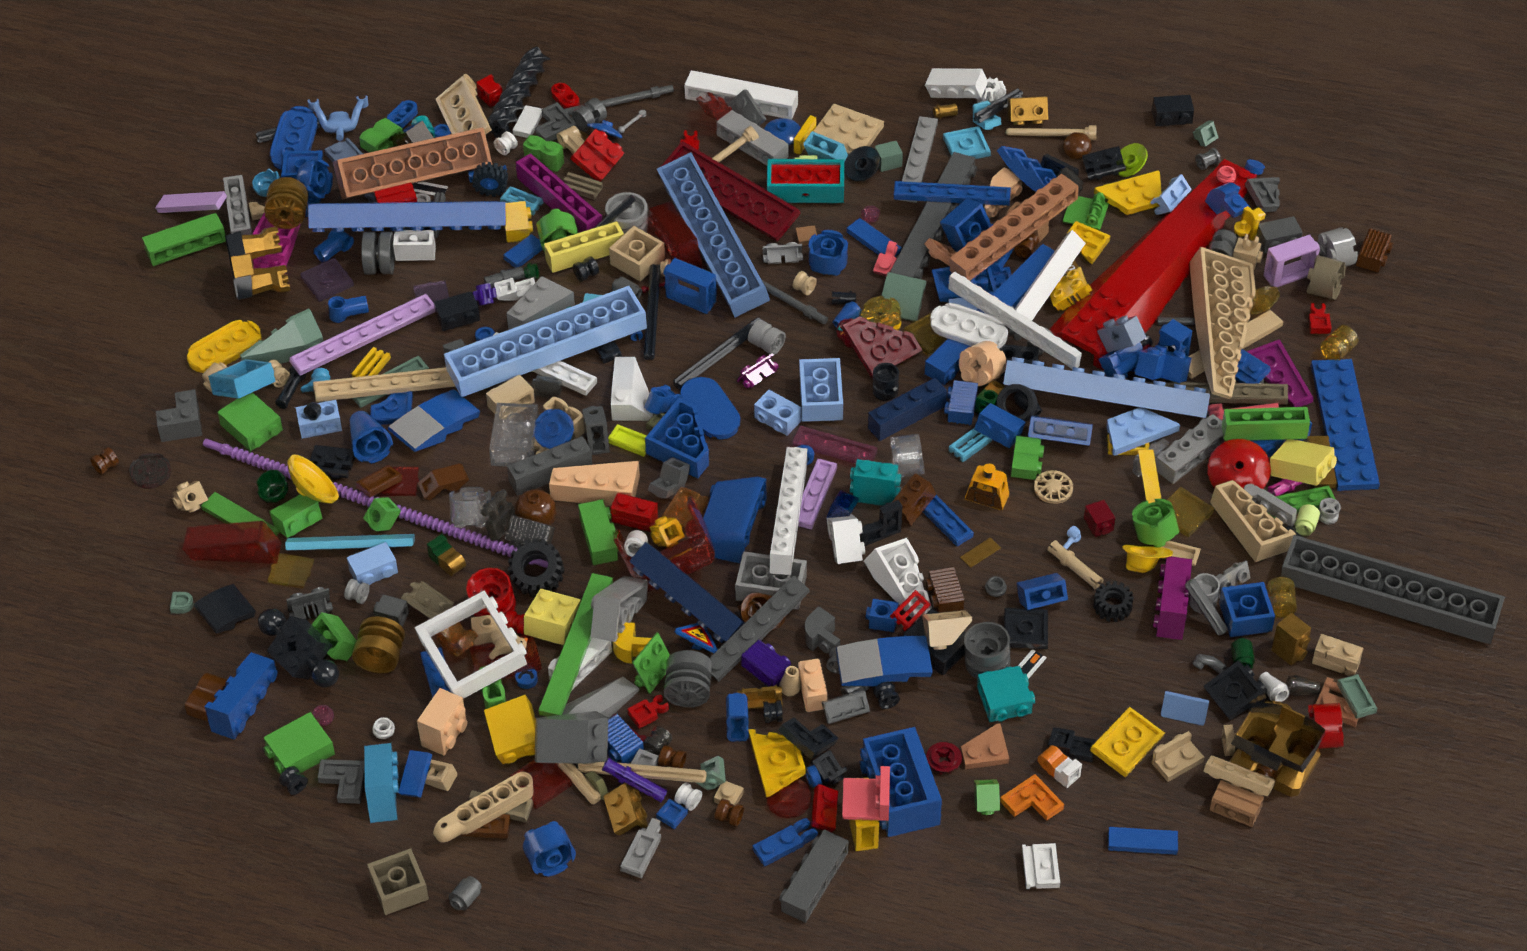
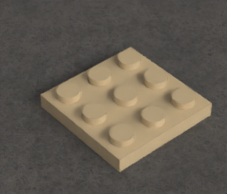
(849, 127)

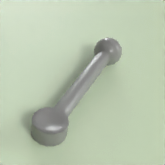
(642, 113)

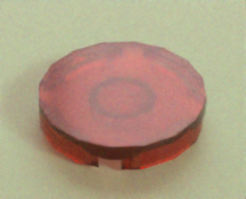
(790, 800)

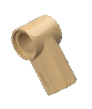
(570, 139)

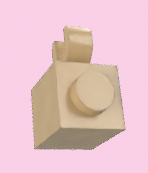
(1248, 250)

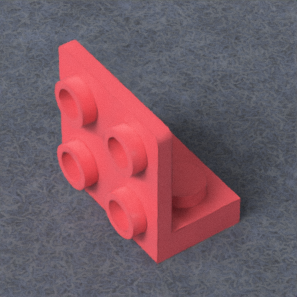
(867, 797)

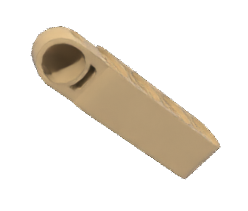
(489, 799)

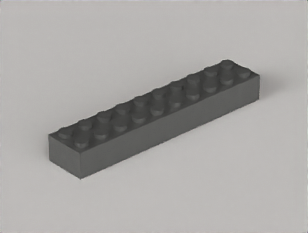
(1392, 589)

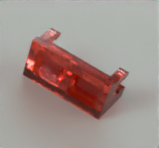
(713, 107)

